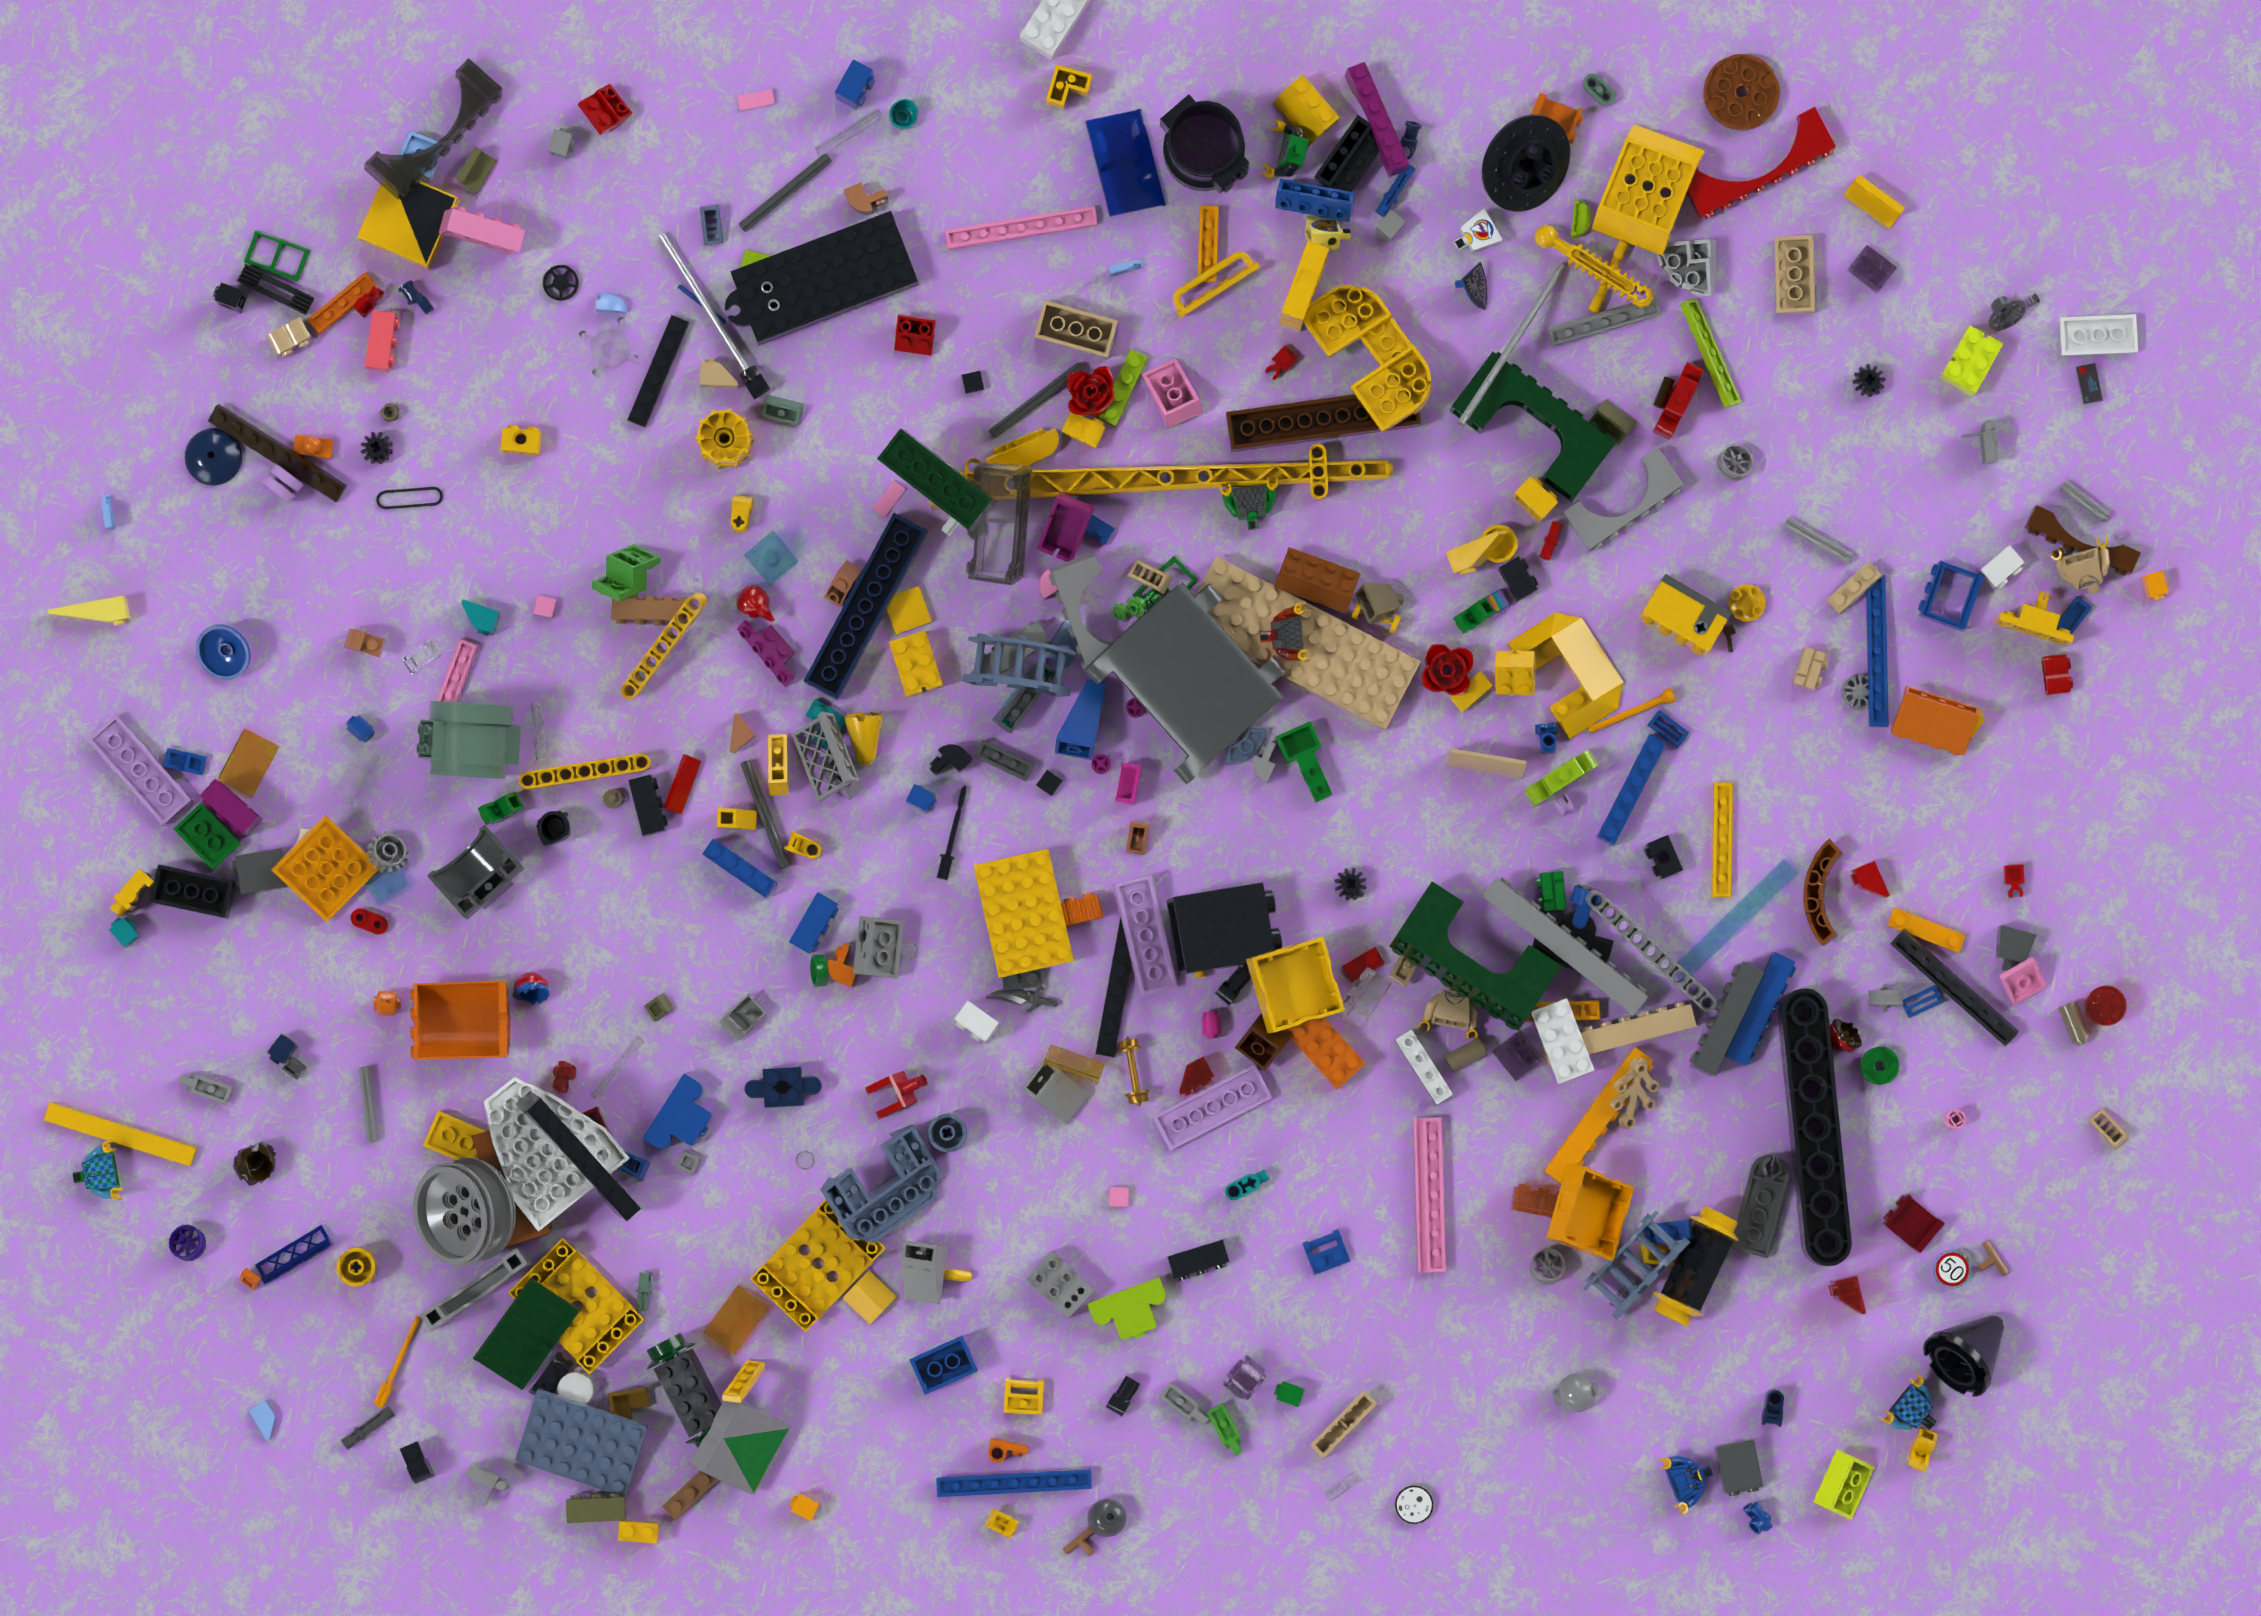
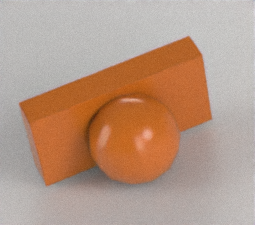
(313, 446)

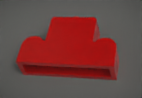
(1678, 400)

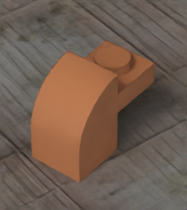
(861, 202)
(364, 642)

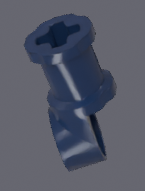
(1410, 136)
(413, 296)

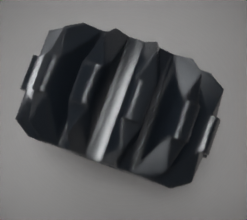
(1868, 373)
(370, 452)
(1357, 884)

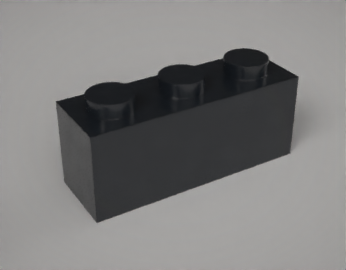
(648, 805)
(1198, 1260)

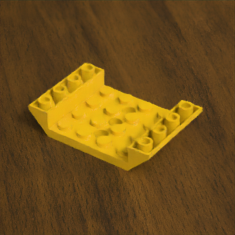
(1642, 215)
(800, 1287)
(604, 1318)

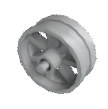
(1734, 462)
(1885, 998)
(1547, 1266)

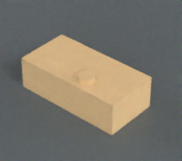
(1076, 328)

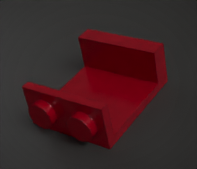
(1912, 1223)

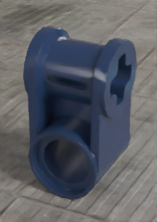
(1773, 1409)

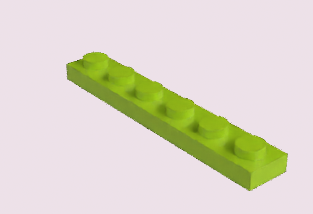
(1710, 353)

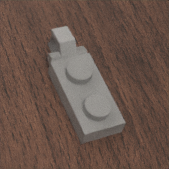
(207, 1088)
(1183, 1404)

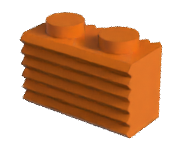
(1082, 909)

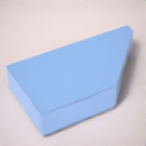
(1125, 267)
(108, 512)

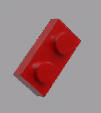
(1369, 959)

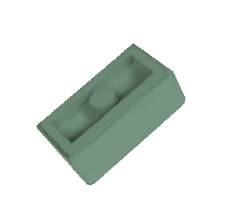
(782, 410)

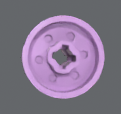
(282, 483)

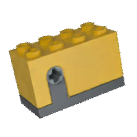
(1680, 611)

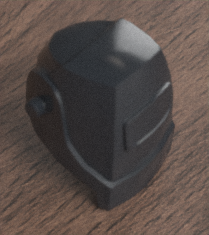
(553, 827)

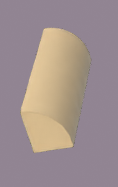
(1343, 1424)

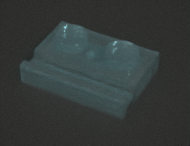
(1063, 637)
(387, 886)

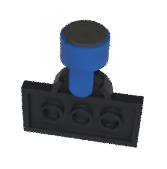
(1581, 925)

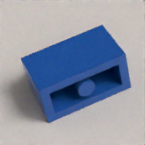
(921, 799)

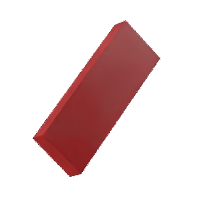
(682, 784)

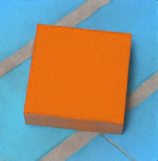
(249, 1279)

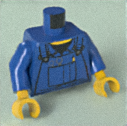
(1685, 1480)

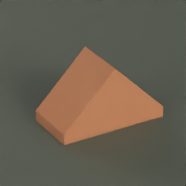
(740, 734)
(1137, 837)

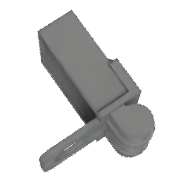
(1988, 442)
(742, 1017)
(488, 1478)

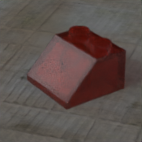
(1848, 1292)

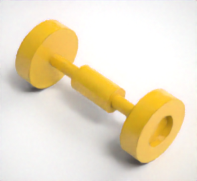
(1394, 623)

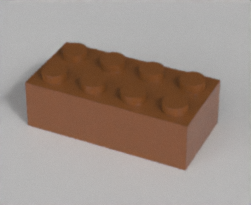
(1317, 580)

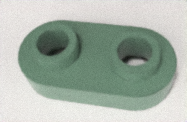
(1599, 90)

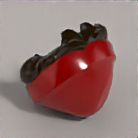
(1844, 1037)

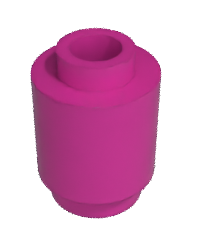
(1211, 1024)

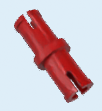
(1551, 540)

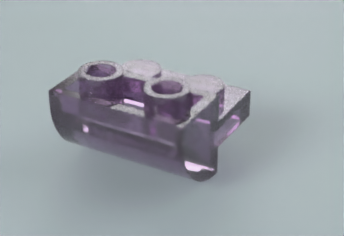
(1871, 269)
(1518, 1055)

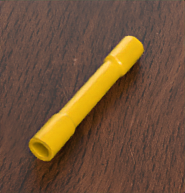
(1617, 257)

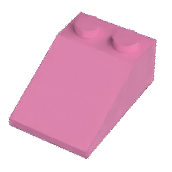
(1172, 393)

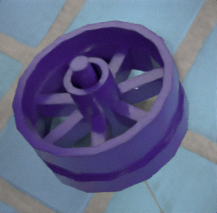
(187, 1242)

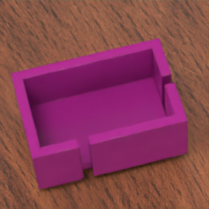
(1065, 527)
(230, 808)

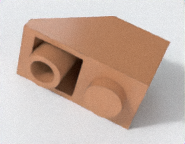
(843, 583)

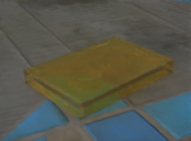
(736, 1319)

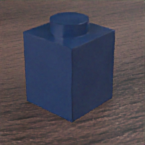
(282, 1049)

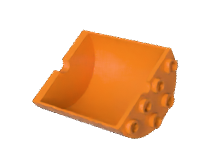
(460, 1020)

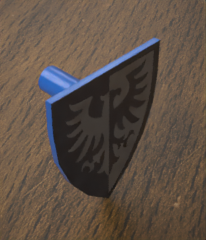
(1475, 286)

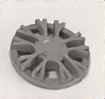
(1858, 692)

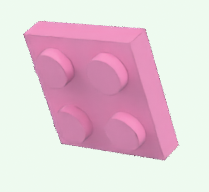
(2022, 981)

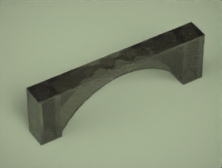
(401, 172)

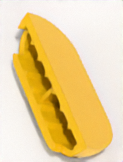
(1026, 448)

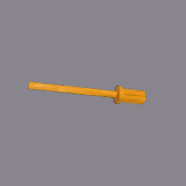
(386, 1388)

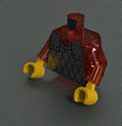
(1287, 634)

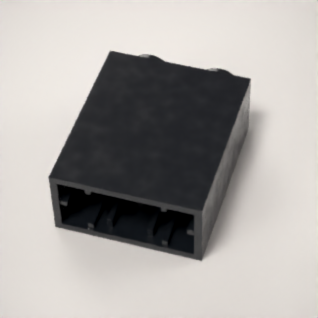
(1222, 927)

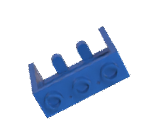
(1931, 589)

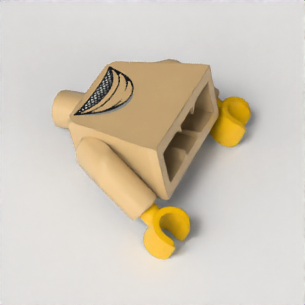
(2084, 568)
(1451, 1011)

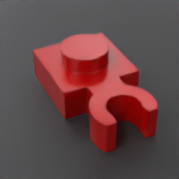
(366, 303)
(1283, 360)
(2014, 876)

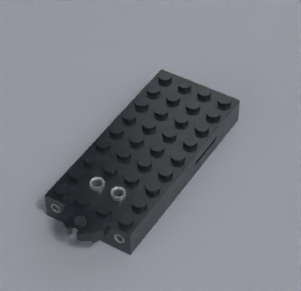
(821, 279)

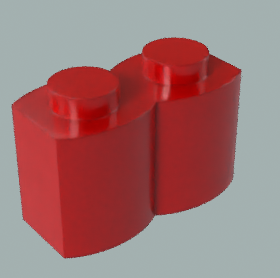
(2056, 674)

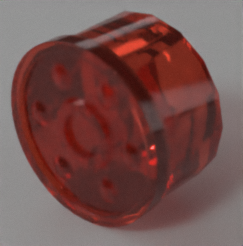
(2105, 1005)

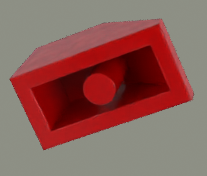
(1870, 879)

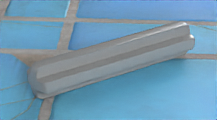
(2085, 501)

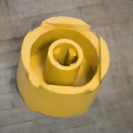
(364, 1258)

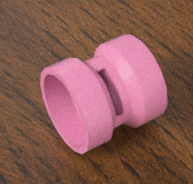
(1951, 1119)

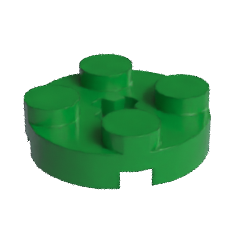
(1890, 1065)

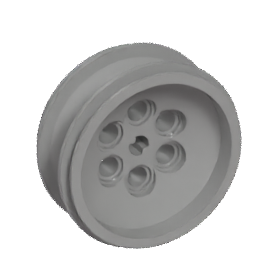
(464, 1211)

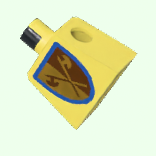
(1325, 232)

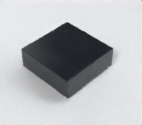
(972, 382)
(1049, 783)

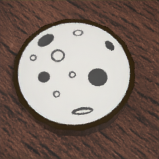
(1414, 1504)

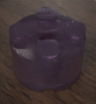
(1245, 1377)

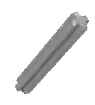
(1818, 540)
(368, 1104)

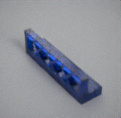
(294, 1262)

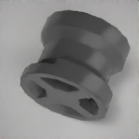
(295, 1066)

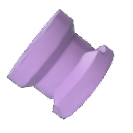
(1563, 804)

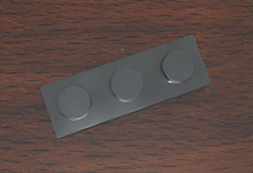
(1004, 760)

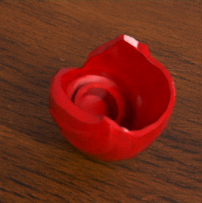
(754, 602)

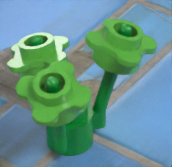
(1136, 605)

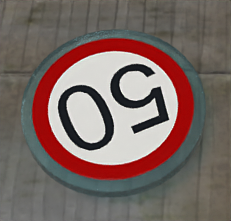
(1952, 1269)

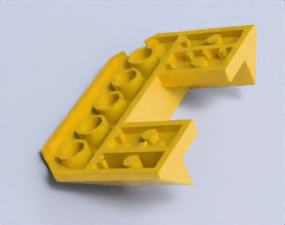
(1586, 660)

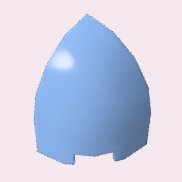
(610, 303)

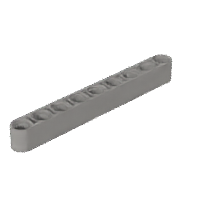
(1659, 955)

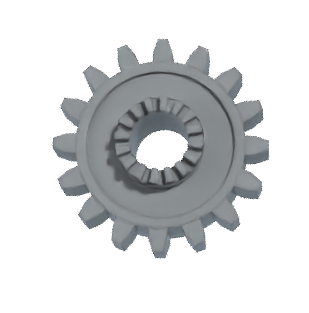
(381, 858)

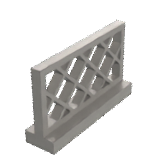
(835, 746)

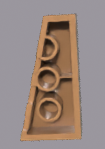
(646, 610)

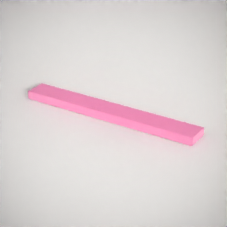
(1021, 227)

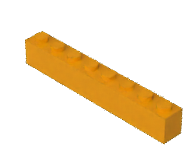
(1592, 1123)

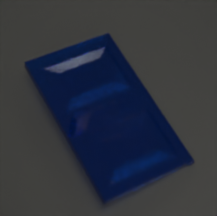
(1125, 162)

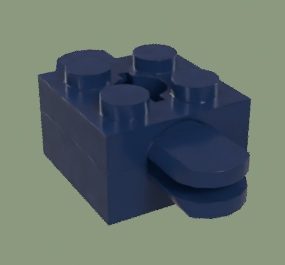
(783, 1087)

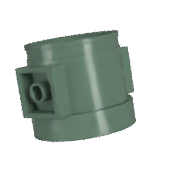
(469, 739)

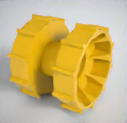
(713, 428)

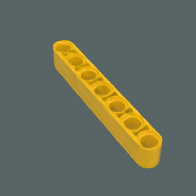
(657, 651)
(576, 768)

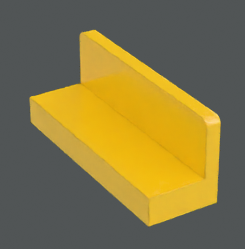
(1873, 201)

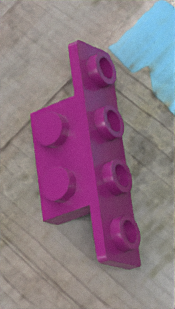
(770, 648)

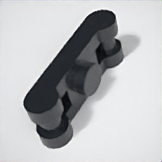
(551, 1375)

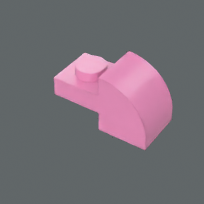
(1046, 587)

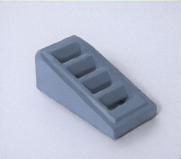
(707, 208)

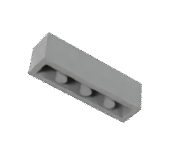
(1032, 631)

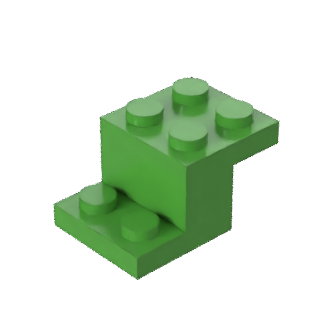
(626, 572)

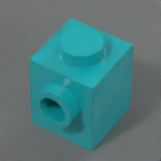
(124, 931)

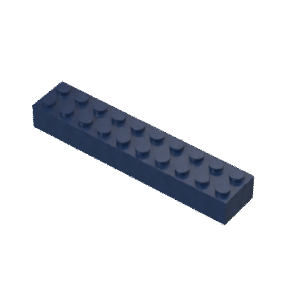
(865, 606)

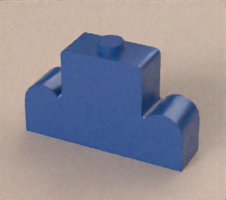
(680, 1116)

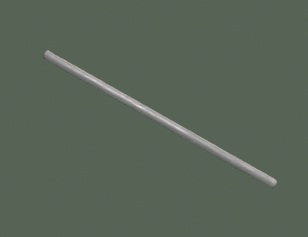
(1511, 345)

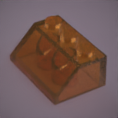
(1532, 1201)

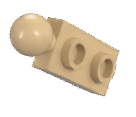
(1402, 971)

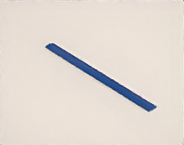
(696, 300)

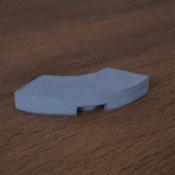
(1246, 747)

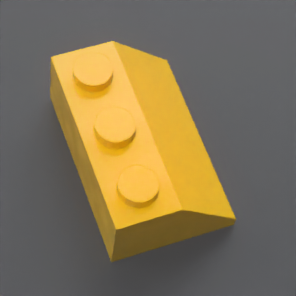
(1306, 109)

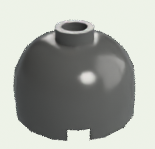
(1098, 1517)

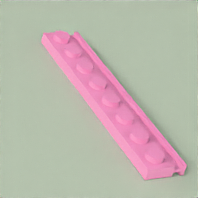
(1429, 1195)

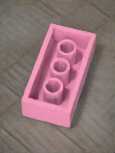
(482, 231)

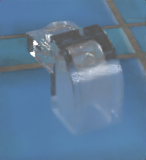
(423, 656)

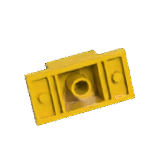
(2036, 621)

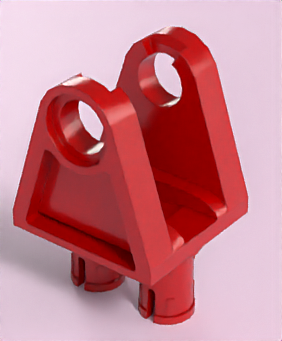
(904, 1089)

